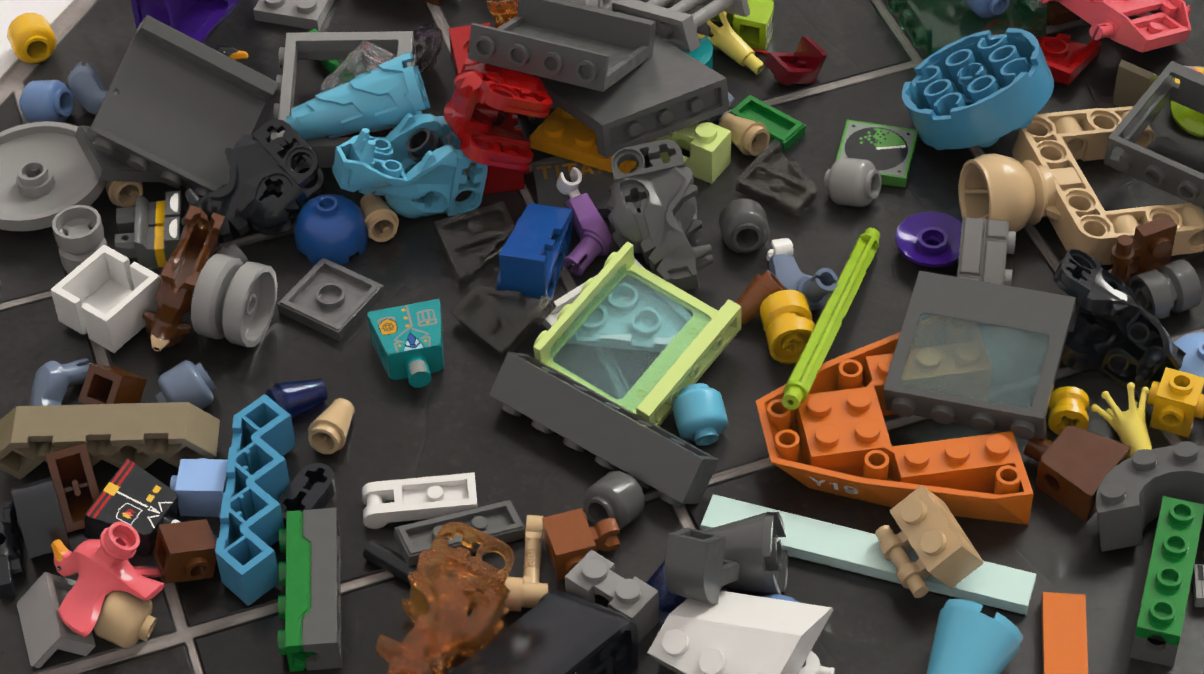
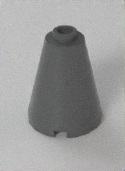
(758, 548)

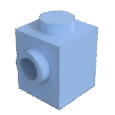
(200, 486)

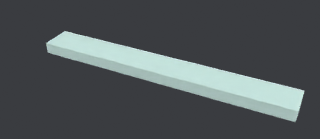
(860, 553)

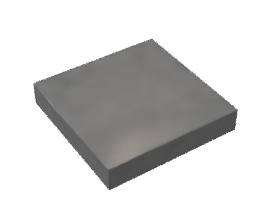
(331, 299)

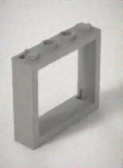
(327, 47)

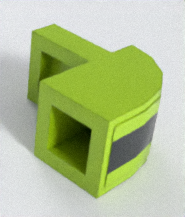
(755, 28)

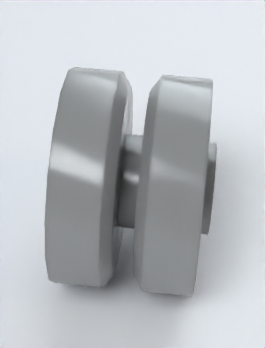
(234, 300)

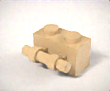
(936, 539)

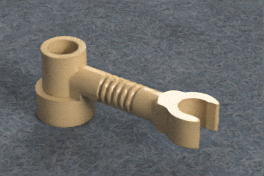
(528, 590)

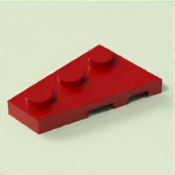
(1067, 57)

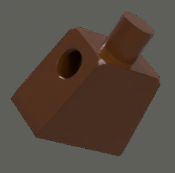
(1075, 467)

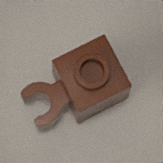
(570, 539)

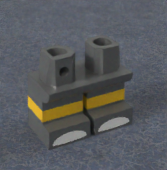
(154, 227)

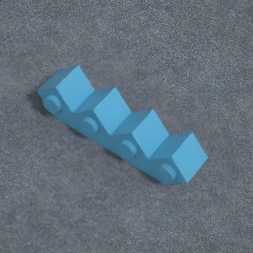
(249, 505)

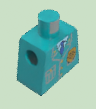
(409, 340)

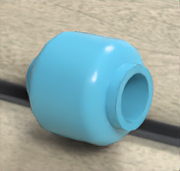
(700, 414)

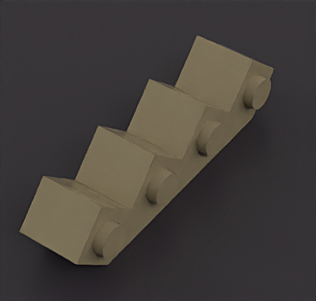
(110, 433)

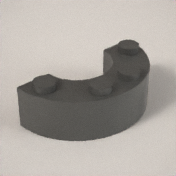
(1135, 489)

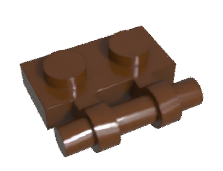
(1146, 251)

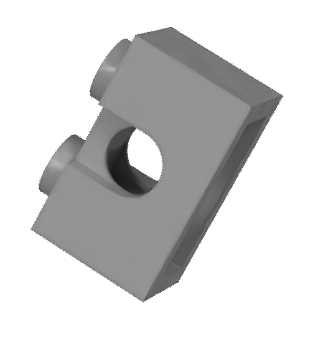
(631, 597)

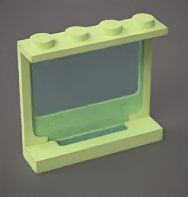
(636, 337)

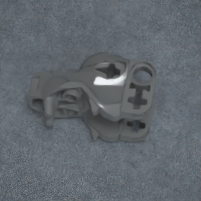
(664, 214)

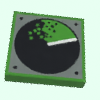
(884, 145)

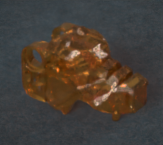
(440, 596)

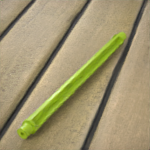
(830, 320)

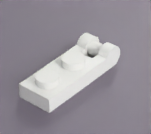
(417, 498)

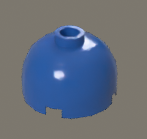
(330, 229)

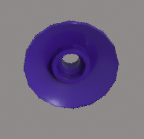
(929, 239)

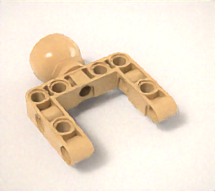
(1050, 184)

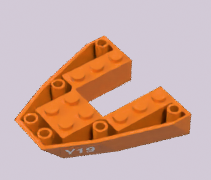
(844, 449)

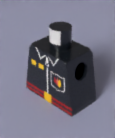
(137, 500)

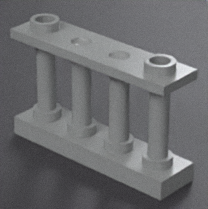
(674, 23)

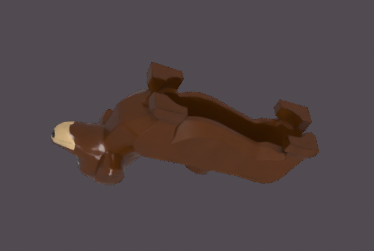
(180, 277)

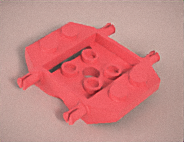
(1110, 19)

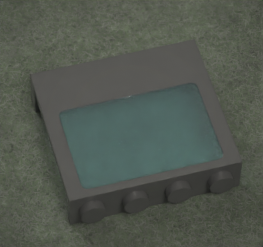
(979, 354)

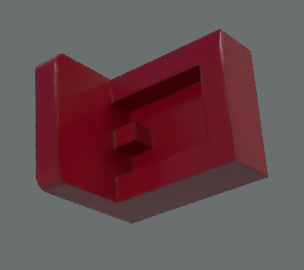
(797, 67)

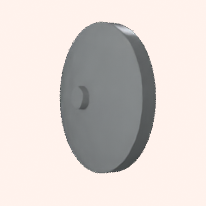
(42, 175)

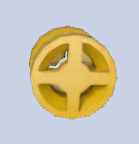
(1068, 408)

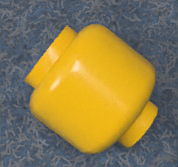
(31, 38)

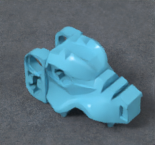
(410, 187)

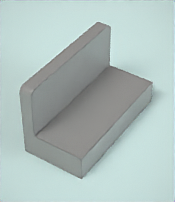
(42, 624)

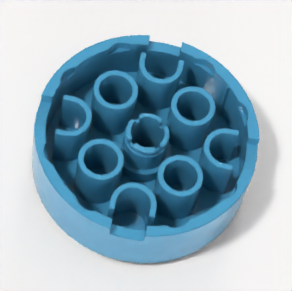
(978, 89)

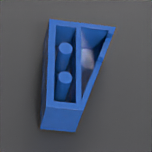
(535, 251)

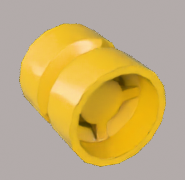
(787, 324)

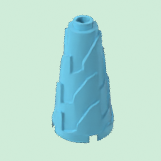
(369, 101)

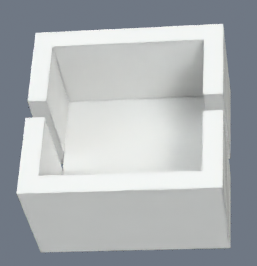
(106, 298)

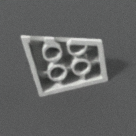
(739, 635)

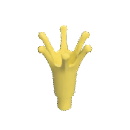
(732, 45)
(1128, 424)

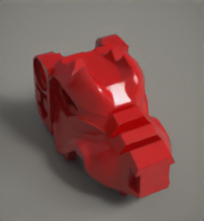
(475, 104)

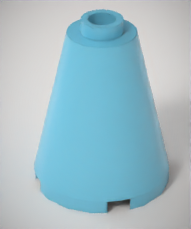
(972, 641)

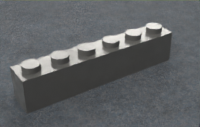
(604, 429)

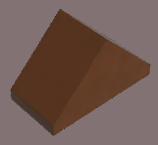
(73, 484)

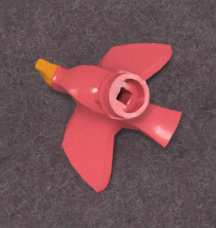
(101, 570)

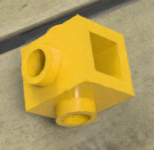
(1176, 402)

